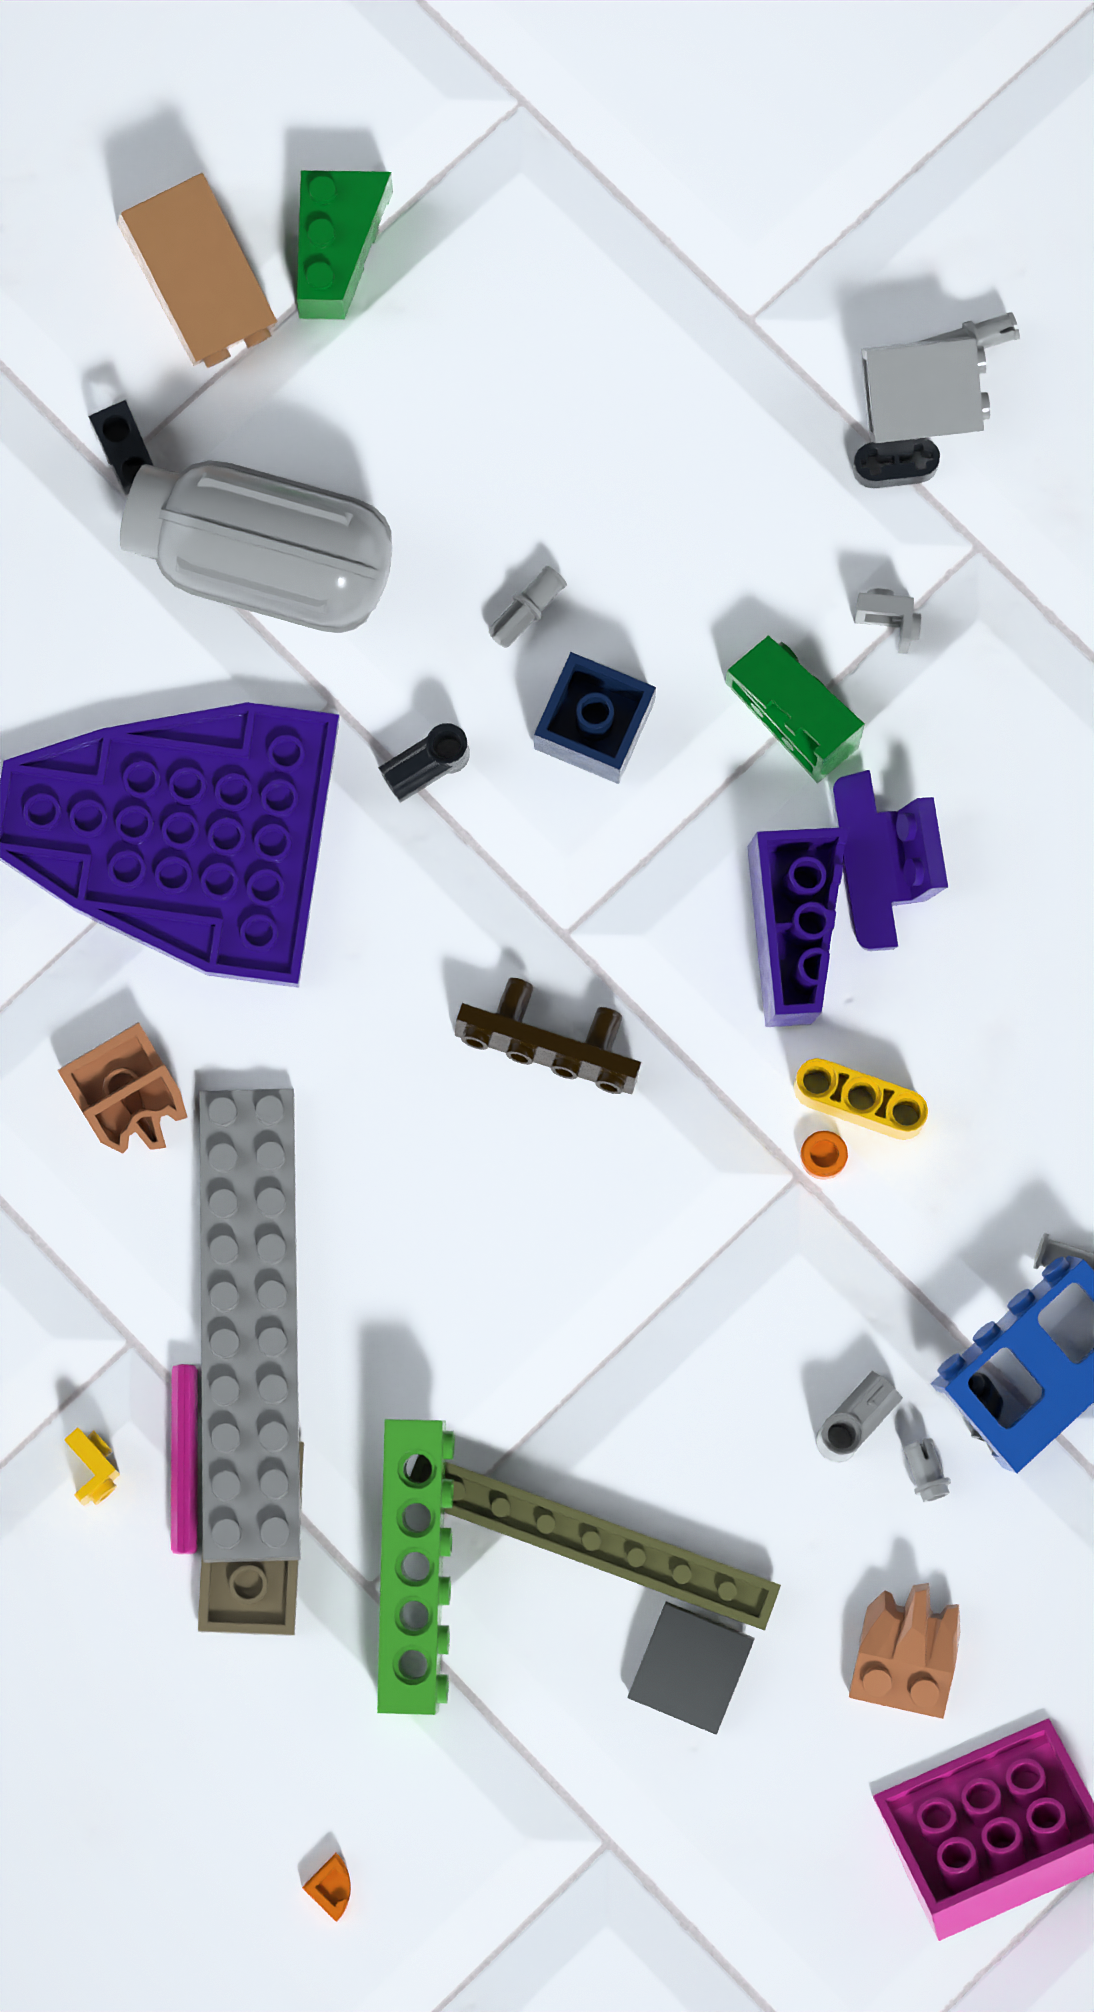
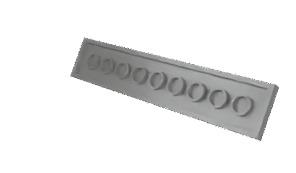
(249, 1326)

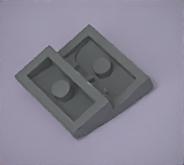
(691, 1668)

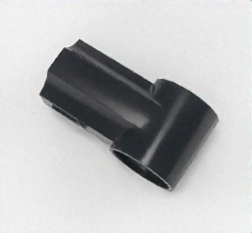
(422, 765)

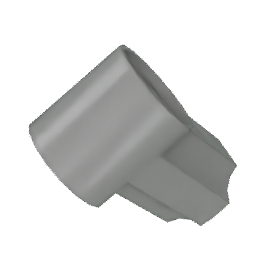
(859, 1416)

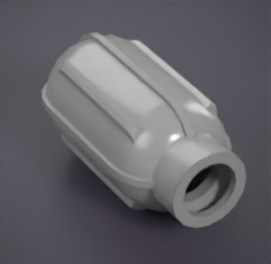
(261, 542)

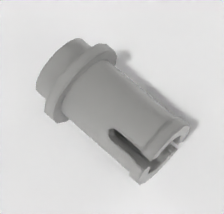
(927, 1471)

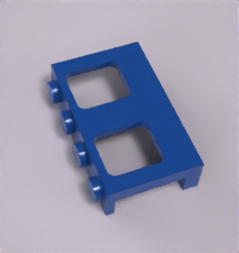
(1064, 1384)

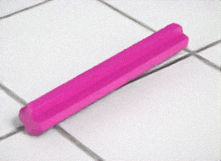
(184, 1459)

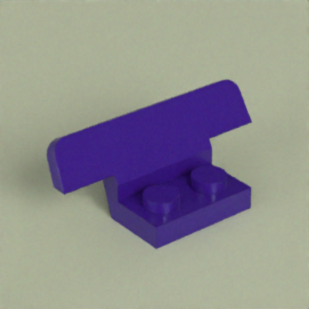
(887, 858)

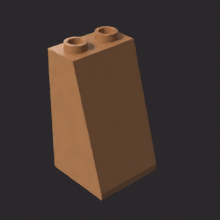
(197, 271)

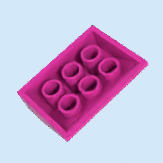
(992, 1828)

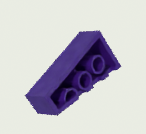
(794, 908)

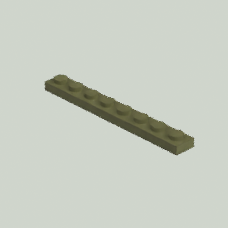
(606, 1546)

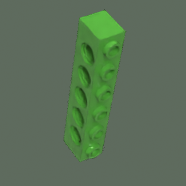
(396, 1689)

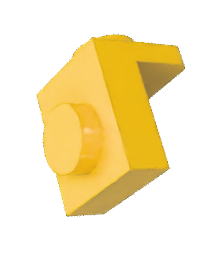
(93, 1453)

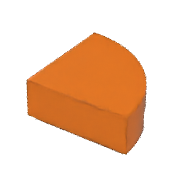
(331, 1887)

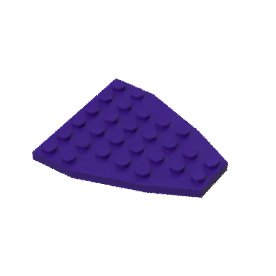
(182, 832)

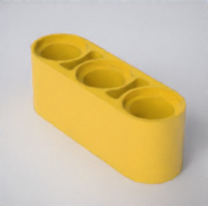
(884, 1094)

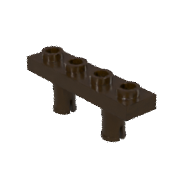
(561, 1054)

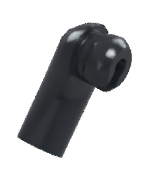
(988, 1396)

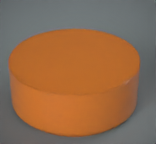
(823, 1155)

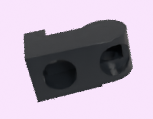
(120, 442)

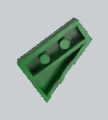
(336, 231)
(795, 707)

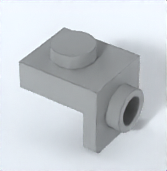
(883, 608)

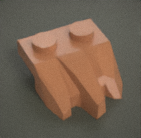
(124, 1090)
(907, 1654)

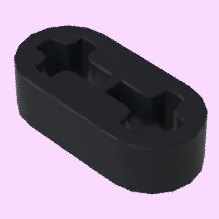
(896, 473)

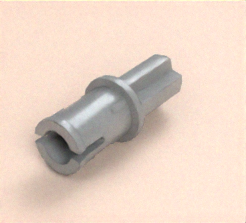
(527, 607)

